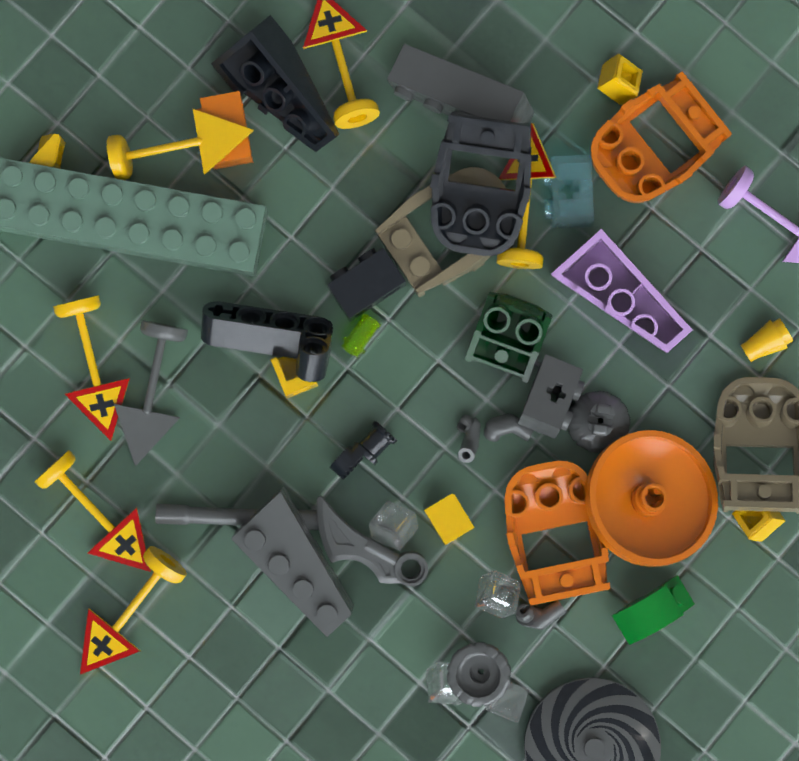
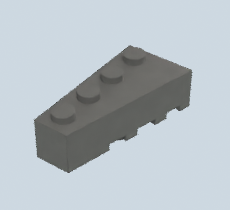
(452, 88)
(294, 561)

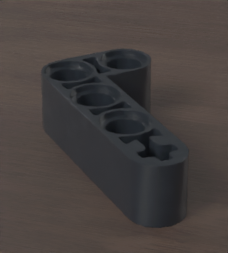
(270, 333)

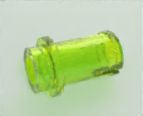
(360, 335)

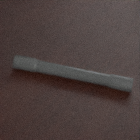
(184, 514)

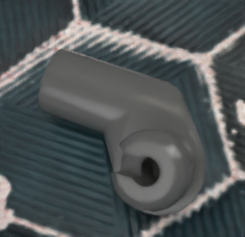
(504, 425)
(470, 443)
(537, 617)

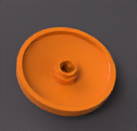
(651, 498)

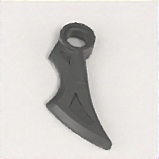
(346, 543)

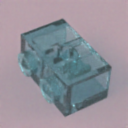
(578, 210)

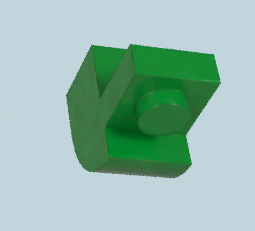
(653, 610)

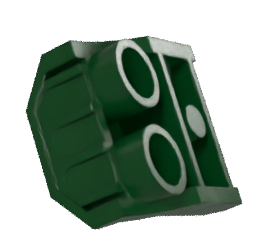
(509, 335)

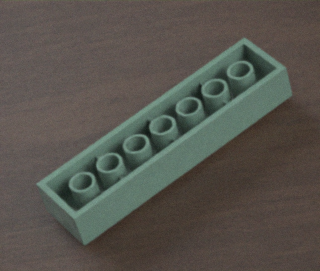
(131, 217)

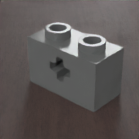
(541, 413)

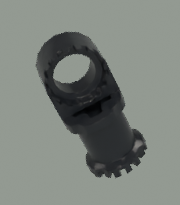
(370, 447)

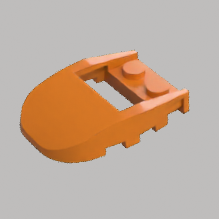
(627, 160)
(545, 499)

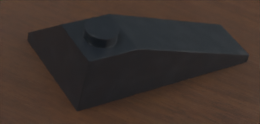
(274, 76)

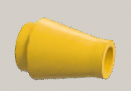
(767, 340)

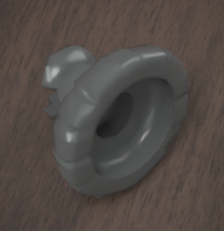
(585, 426)
(472, 685)

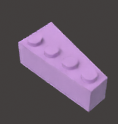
(618, 288)

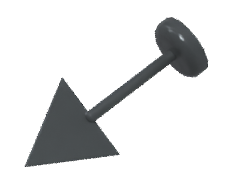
(143, 426)

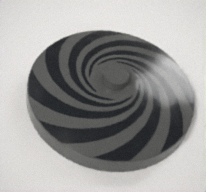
(592, 723)

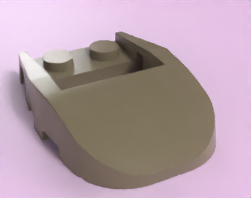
(410, 251)
(757, 415)

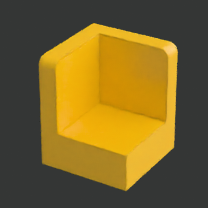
(286, 373)
(449, 519)

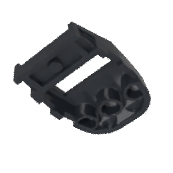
(479, 216)

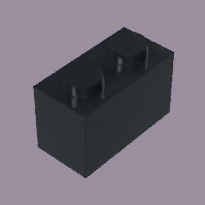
(365, 283)

